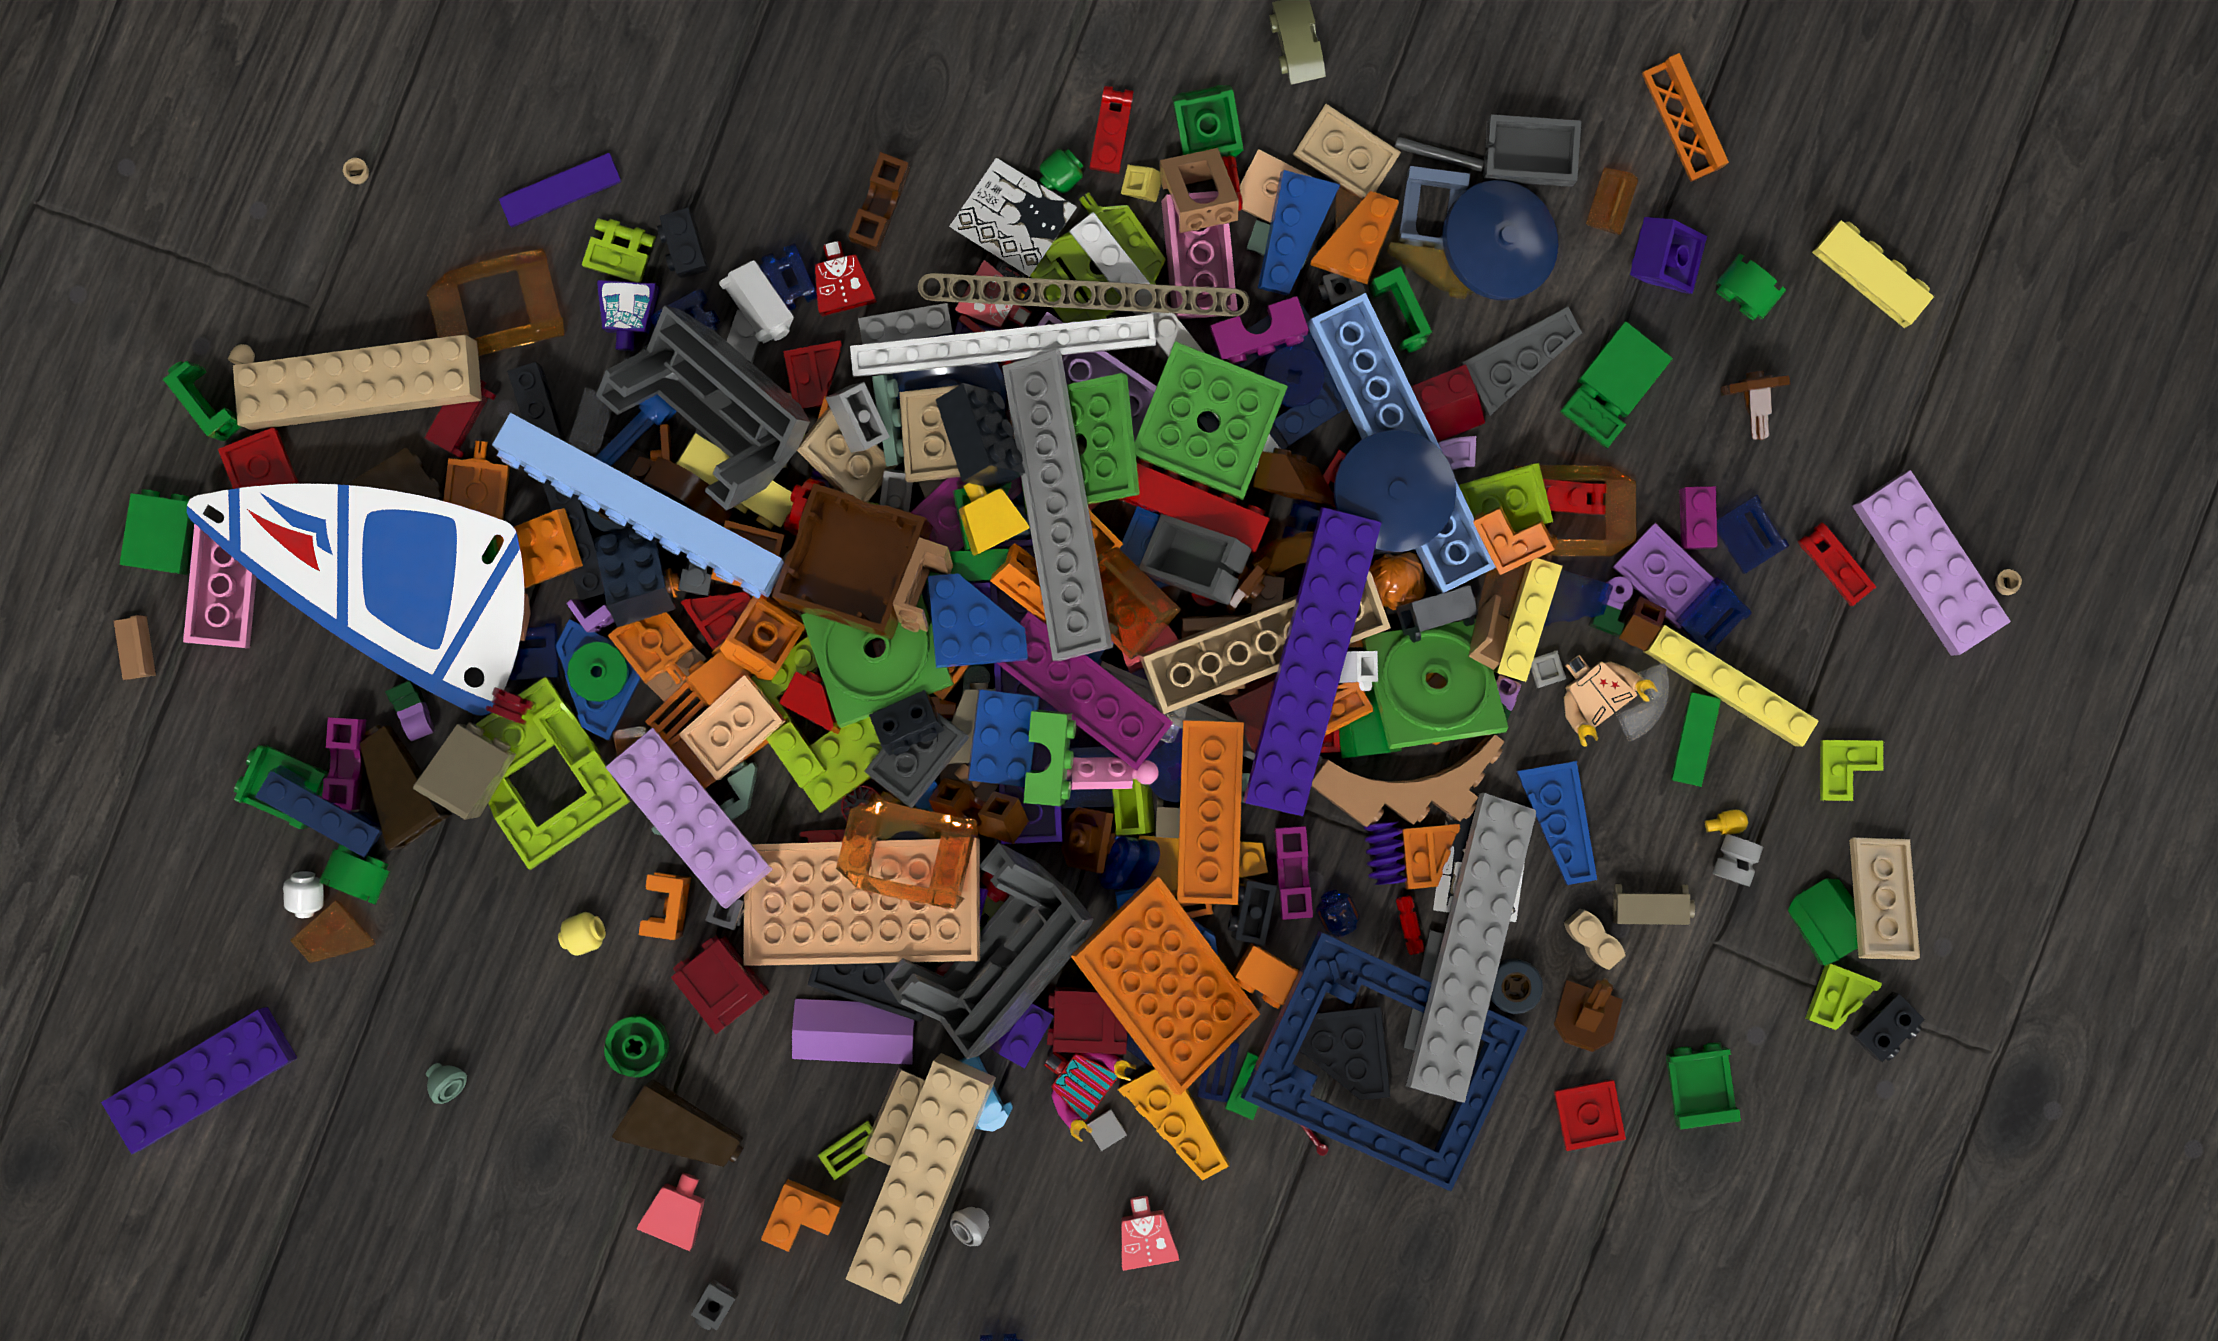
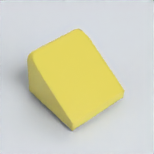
(1141, 183)

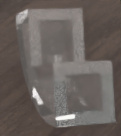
(1642, 717)

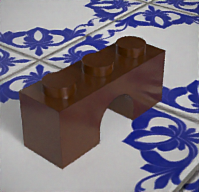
(881, 201)
(997, 818)

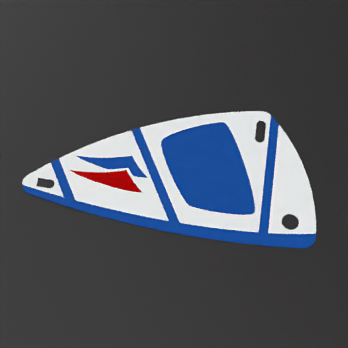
(385, 576)

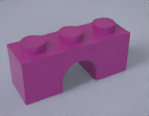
(1235, 342)
(346, 765)
(1293, 872)

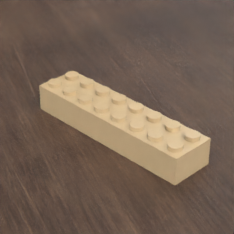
(357, 382)
(1238, 651)
(920, 1178)

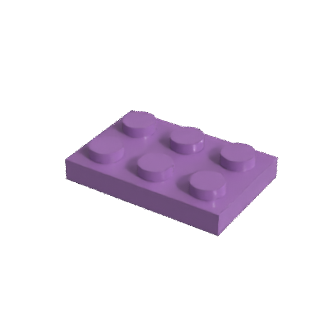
(1663, 572)

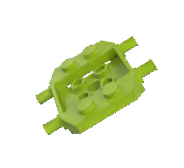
(1129, 235)

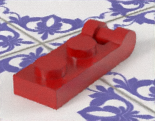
(1111, 131)
(1572, 497)
(1837, 565)

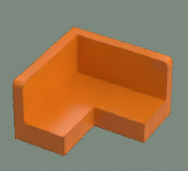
(1509, 548)

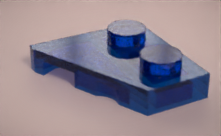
(1577, 597)

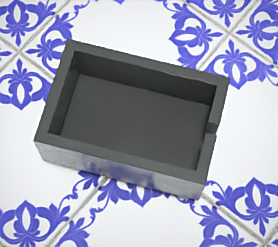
(1532, 150)
(1195, 559)

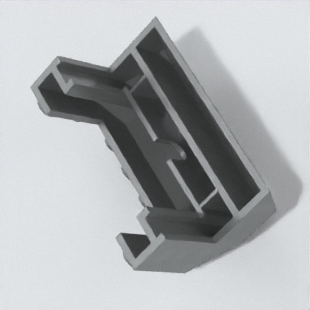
(718, 396)
(1018, 956)

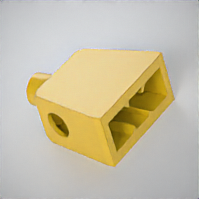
(989, 518)

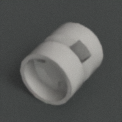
(1734, 849)

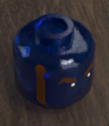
(1337, 913)

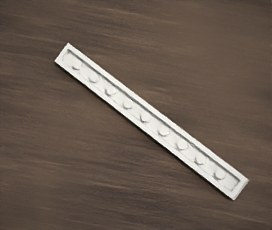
(1119, 268)
(1002, 345)

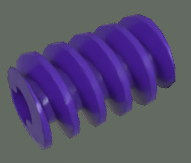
(1385, 853)

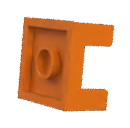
(674, 906)

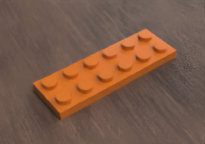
(1210, 812)

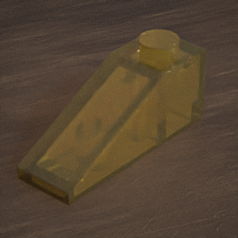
(1430, 265)

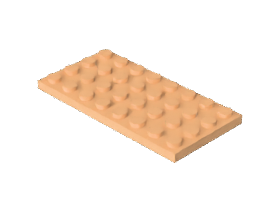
(816, 916)

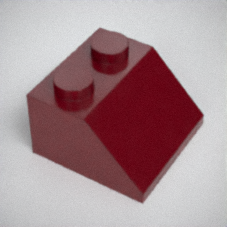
(1450, 403)

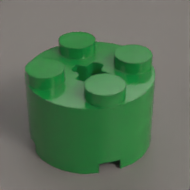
(1749, 287)
(355, 876)
(619, 1042)

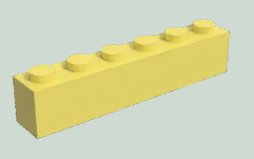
(1731, 686)

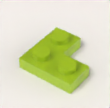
(1839, 761)

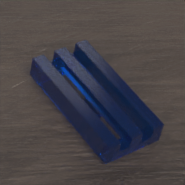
(1213, 1094)

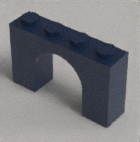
(288, 794)

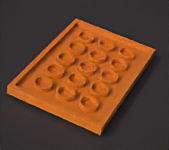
(1165, 985)

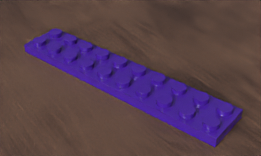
(1312, 661)

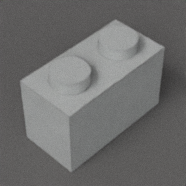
(857, 417)

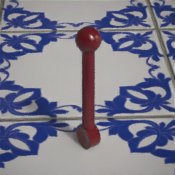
(1321, 1148)

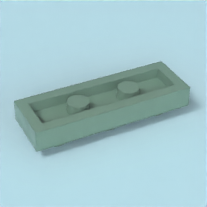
(885, 392)

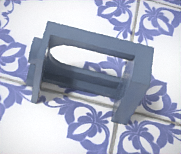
(1418, 176)

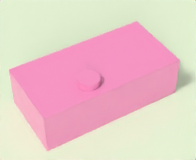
(1198, 256)
(218, 596)

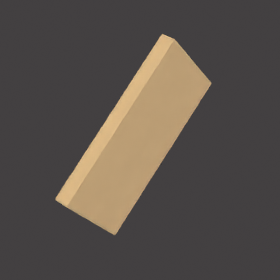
(1884, 898)

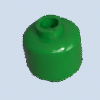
(1061, 171)

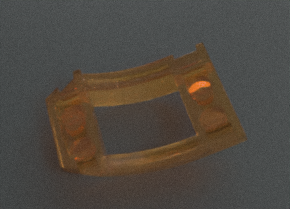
(536, 291)
(1620, 509)
(950, 862)

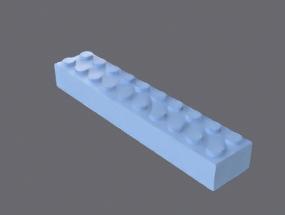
(1384, 401)
(639, 505)

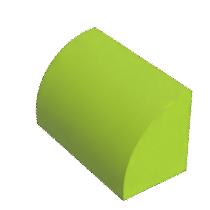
(1134, 809)

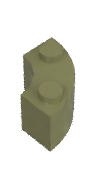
(1298, 40)

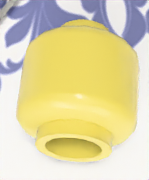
(581, 933)

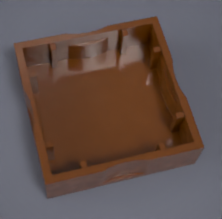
(849, 560)

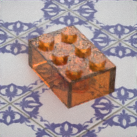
(1133, 603)

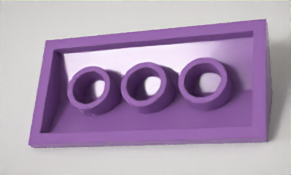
(850, 1033)

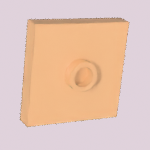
(1261, 185)

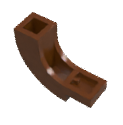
(679, 486)

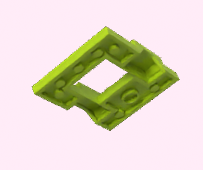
(547, 725)
(832, 763)

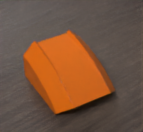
(763, 637)

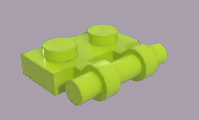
(615, 259)

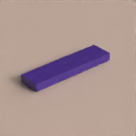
(560, 190)

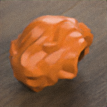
(1399, 579)

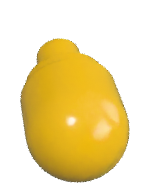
(1728, 822)

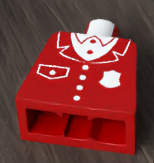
(841, 282)

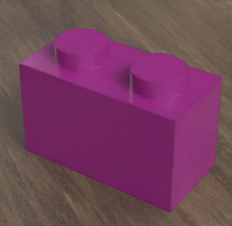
(1698, 517)

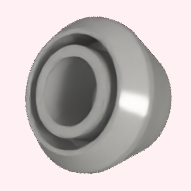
(970, 1225)

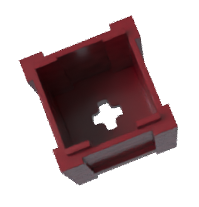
(719, 983)
(1084, 1023)

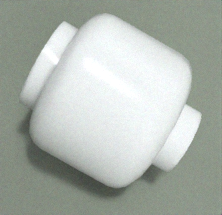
(303, 894)

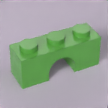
(1054, 732)

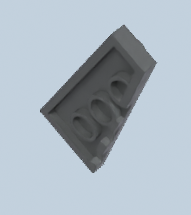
(1513, 362)

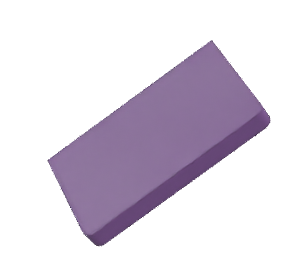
(590, 621)

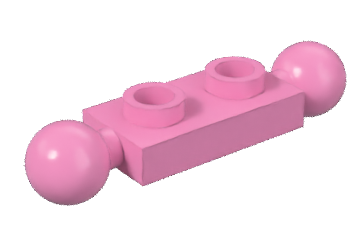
(1108, 773)

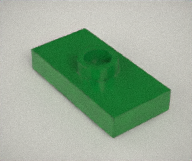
(1592, 418)

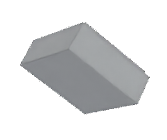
(1547, 669)
(1106, 1129)

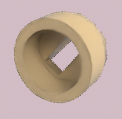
(356, 166)
(241, 355)
(2013, 582)

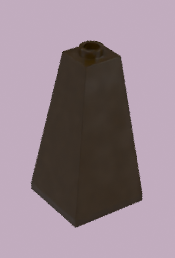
(392, 775)
(675, 1126)

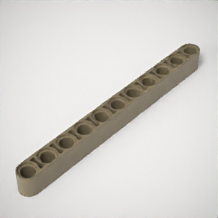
(1068, 294)

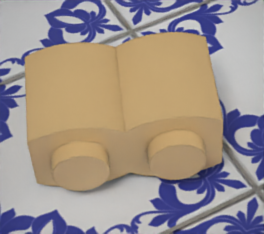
(1599, 946)

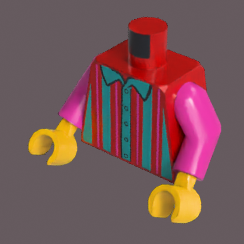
(1083, 1084)

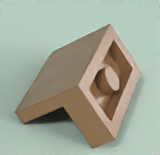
(1489, 634)
(134, 647)

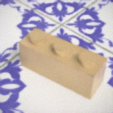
(893, 1117)

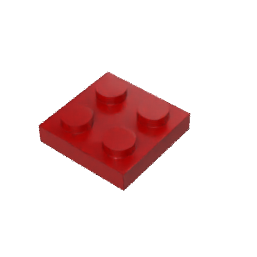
(258, 461)
(1589, 1115)

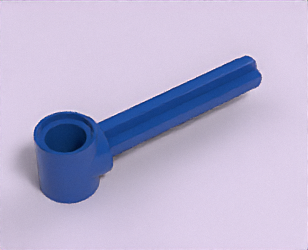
(653, 411)

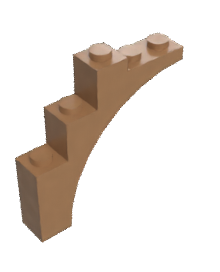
(1410, 799)

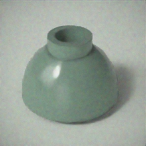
(444, 1082)

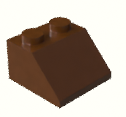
(1291, 477)

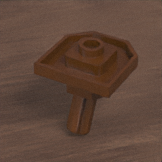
(1757, 399)
(1249, 584)
(1088, 839)
(1587, 1015)

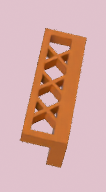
(1695, 112)
(1020, 581)

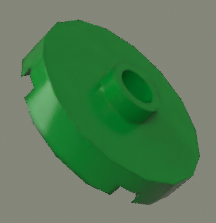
(613, 676)

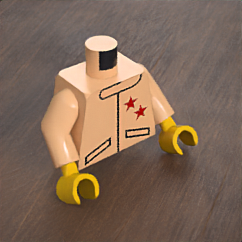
(1599, 694)

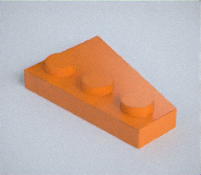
(1359, 239)

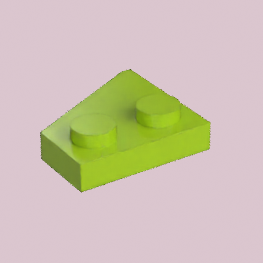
(1839, 995)

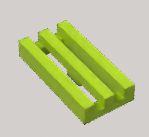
(829, 1164)

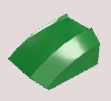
(1208, 121)
(1365, 734)
(1826, 920)

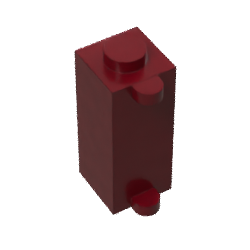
(456, 421)

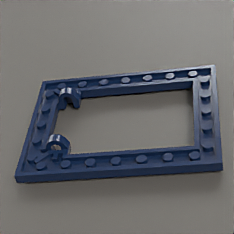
(1286, 1088)

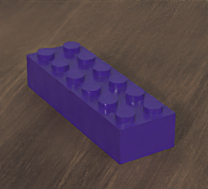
(199, 1080)

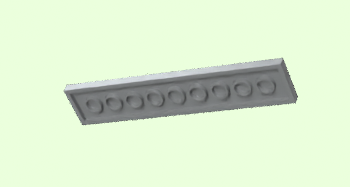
(1057, 506)
(1471, 948)

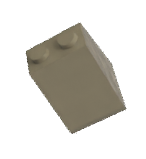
(466, 771)

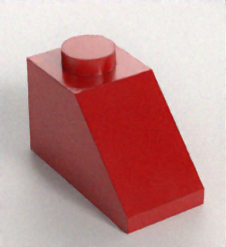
(810, 699)

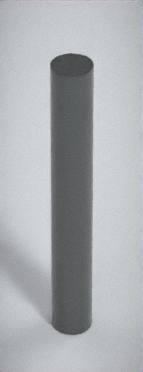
(1439, 154)

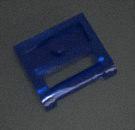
(1743, 541)
(1707, 611)
(537, 662)

